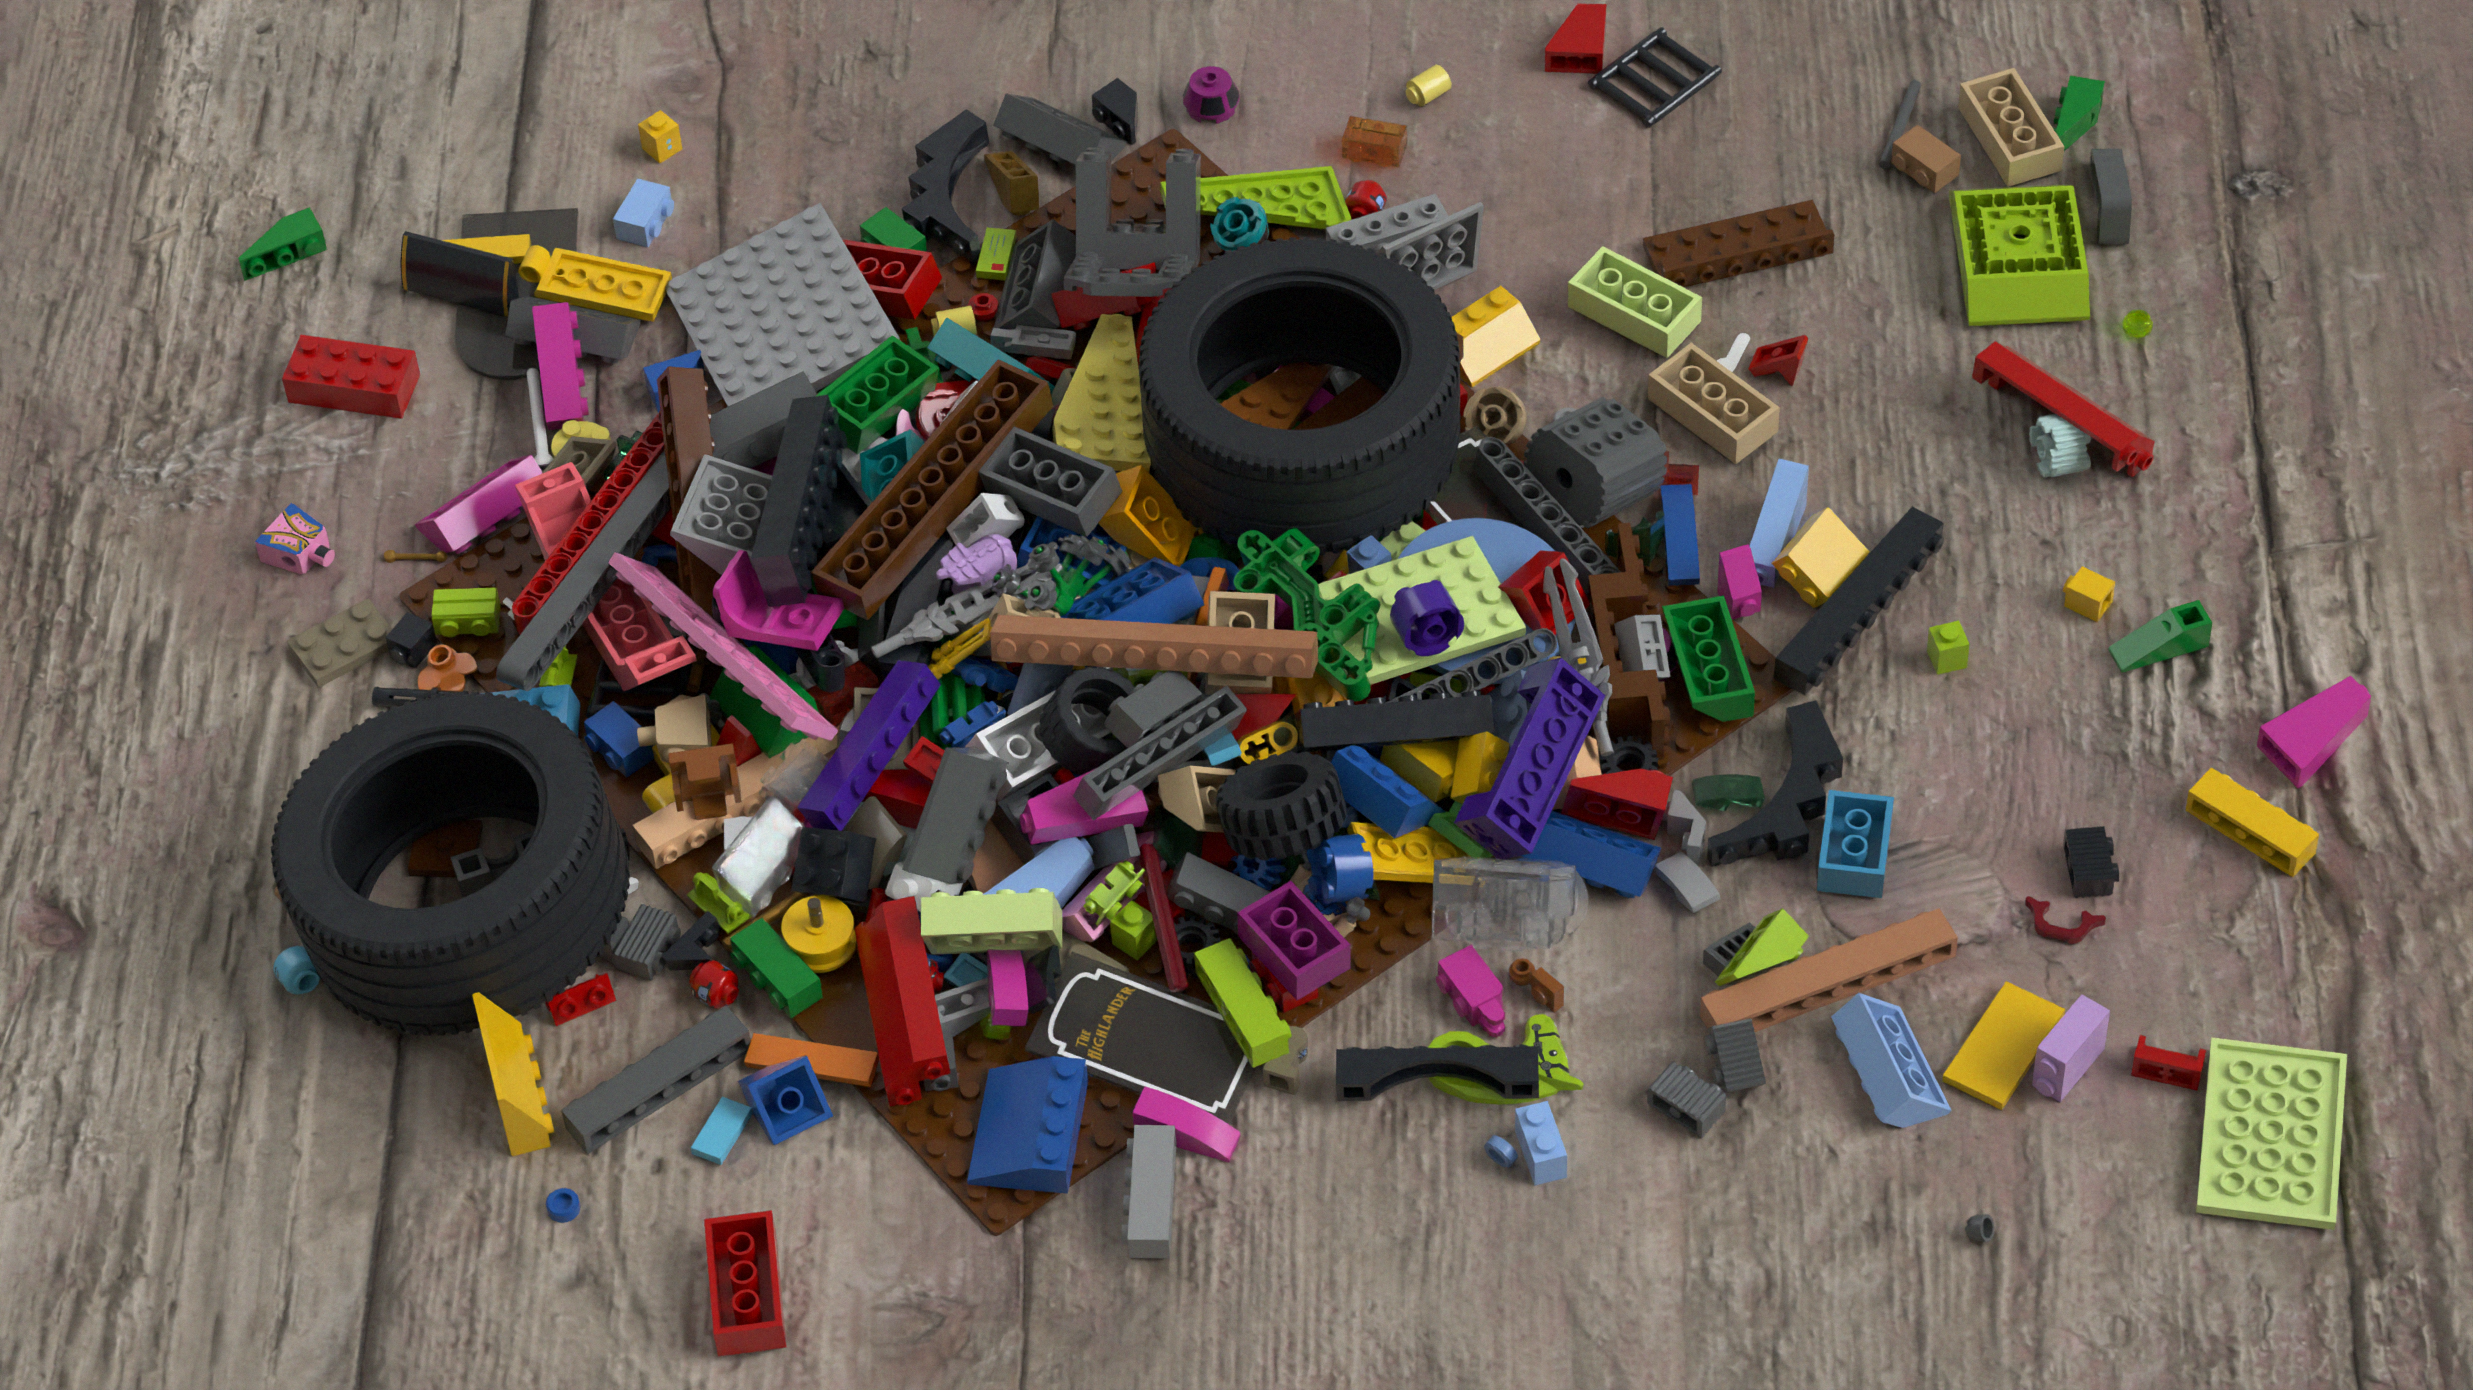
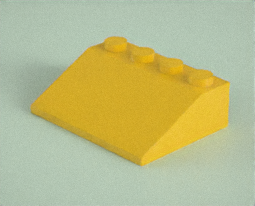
(514, 1078)

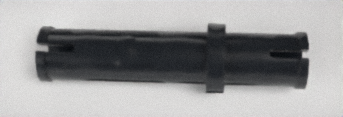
(385, 696)

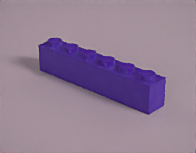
(869, 745)

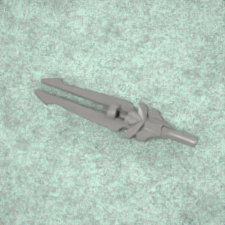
(939, 621)
(1586, 648)

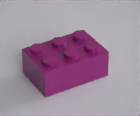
(1293, 940)

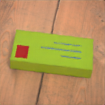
(996, 253)

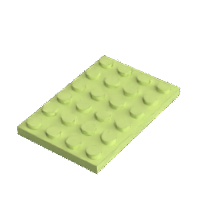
(1470, 582)
(2272, 1133)

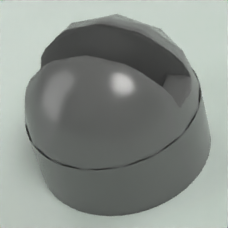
(1980, 1228)

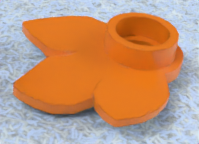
(446, 669)

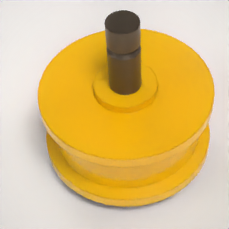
(820, 932)

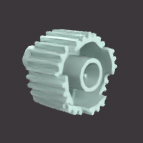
(2059, 446)

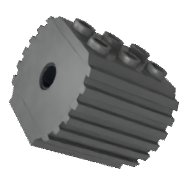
(1597, 460)

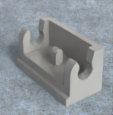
(1642, 644)

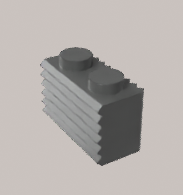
(646, 941)
(1735, 1056)
(1687, 1098)

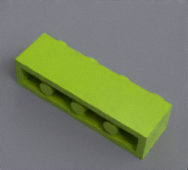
(1242, 1002)

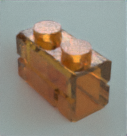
(1374, 142)

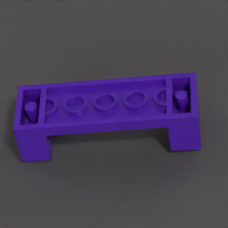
(1540, 759)

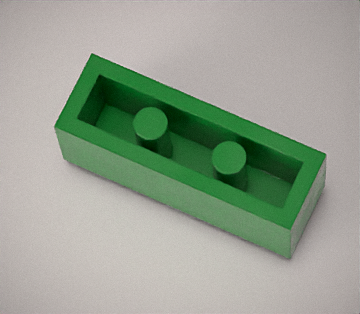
(775, 968)

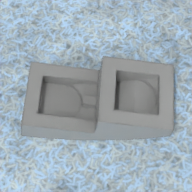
(1688, 881)

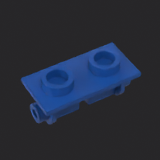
(960, 733)

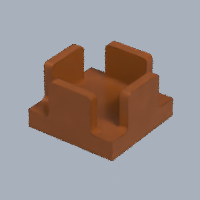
(706, 779)

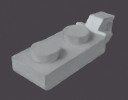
(1035, 341)

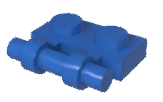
(983, 670)

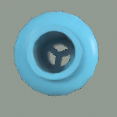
(296, 970)

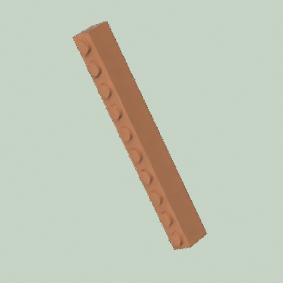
(1154, 646)

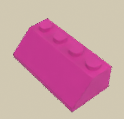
(478, 507)

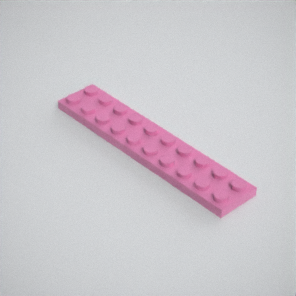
(722, 650)

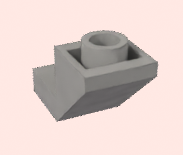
(1686, 823)

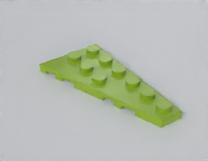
(1288, 196)

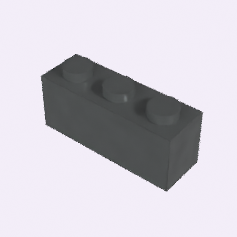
(1151, 706)
(1211, 891)

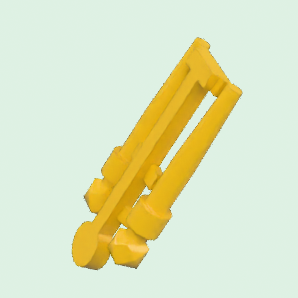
(957, 653)

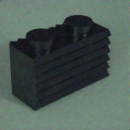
(2089, 861)

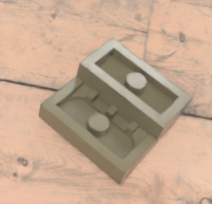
(876, 822)

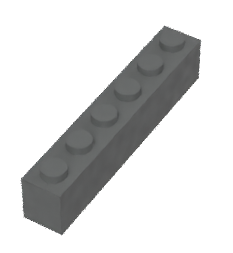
(1159, 752)
(656, 1079)

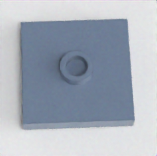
(1036, 682)

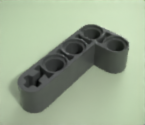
(2111, 196)

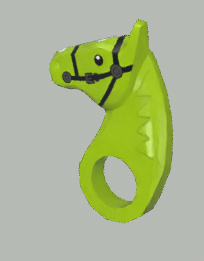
(1552, 1059)

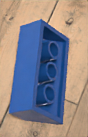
(1598, 854)

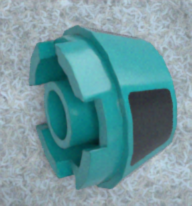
(1239, 224)

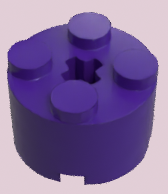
(1426, 618)

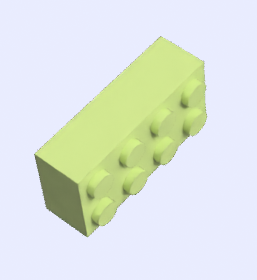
(1634, 301)
(991, 921)

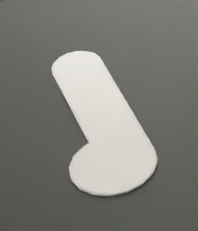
(1735, 352)

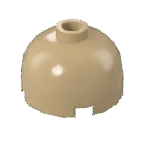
(1496, 414)

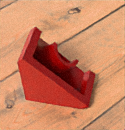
(1261, 711)

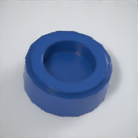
(563, 1205)

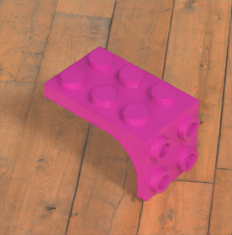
(750, 618)

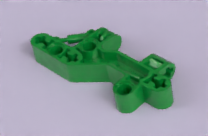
(1282, 572)

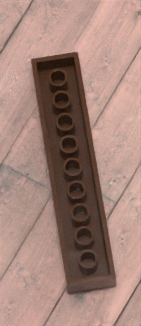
(929, 490)

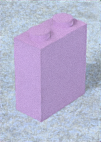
(2070, 1048)

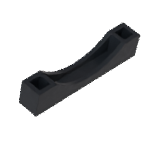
(1369, 1072)

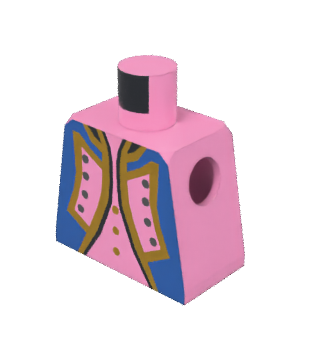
(295, 542)

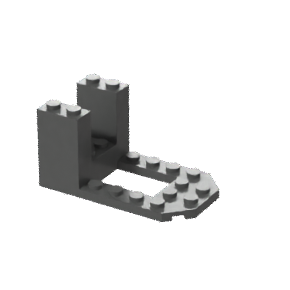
(1109, 246)

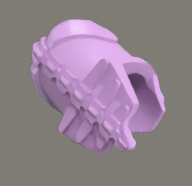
(977, 563)

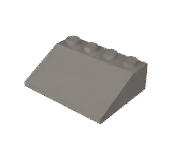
(1442, 249)
(721, 511)

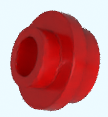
(984, 306)

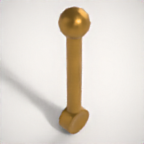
(390, 556)

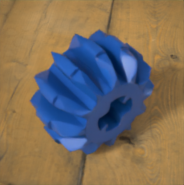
(1262, 875)

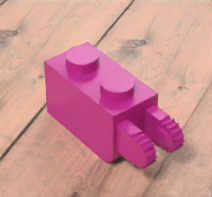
(1473, 989)

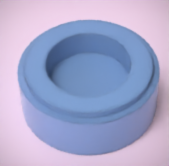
(1500, 1151)

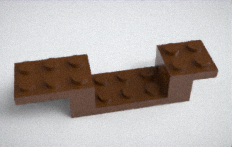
(1637, 696)

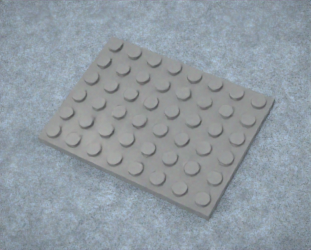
(780, 308)

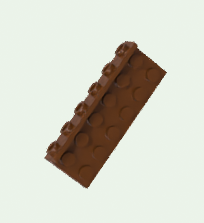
(1740, 244)

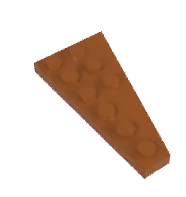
(1281, 396)

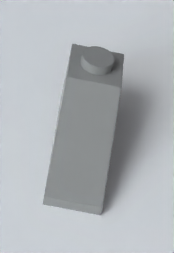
(963, 1006)

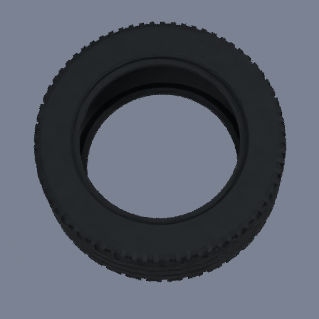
(1288, 307)
(421, 772)

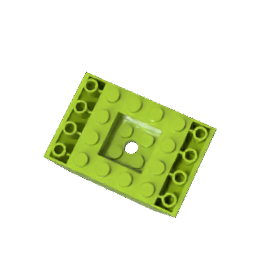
(2015, 277)

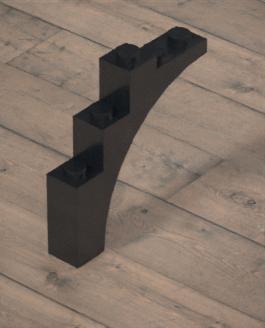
(940, 164)
(1801, 797)

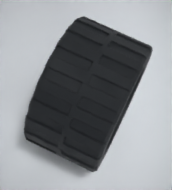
(1061, 732)

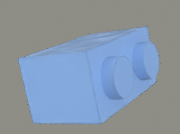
(643, 213)
(1541, 1143)

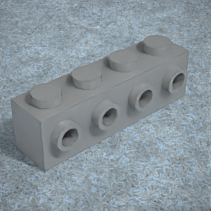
(1386, 225)
(1150, 1191)

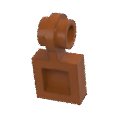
(1544, 987)

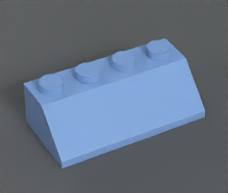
(1889, 1062)

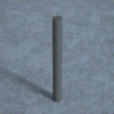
(1900, 122)

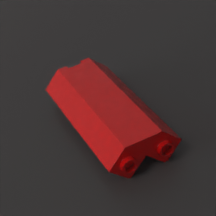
(2006, 365)
(901, 1000)

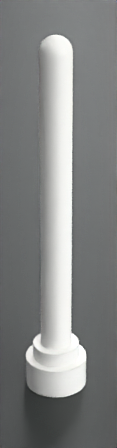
(543, 457)

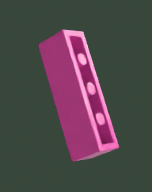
(558, 364)

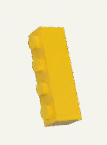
(2252, 822)

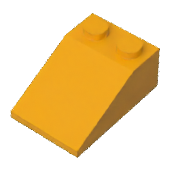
(1148, 519)

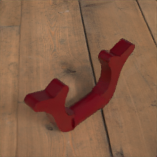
(2072, 935)

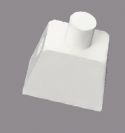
(989, 515)
(906, 884)

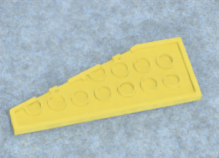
(1103, 401)

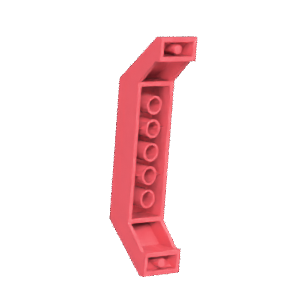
(622, 623)

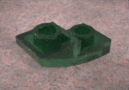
(1721, 790)

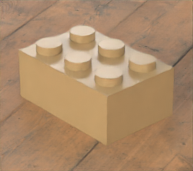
(1240, 611)

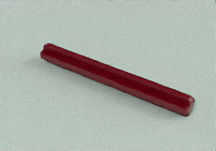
(1162, 918)

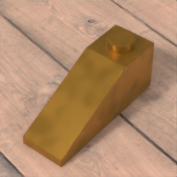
(1014, 182)

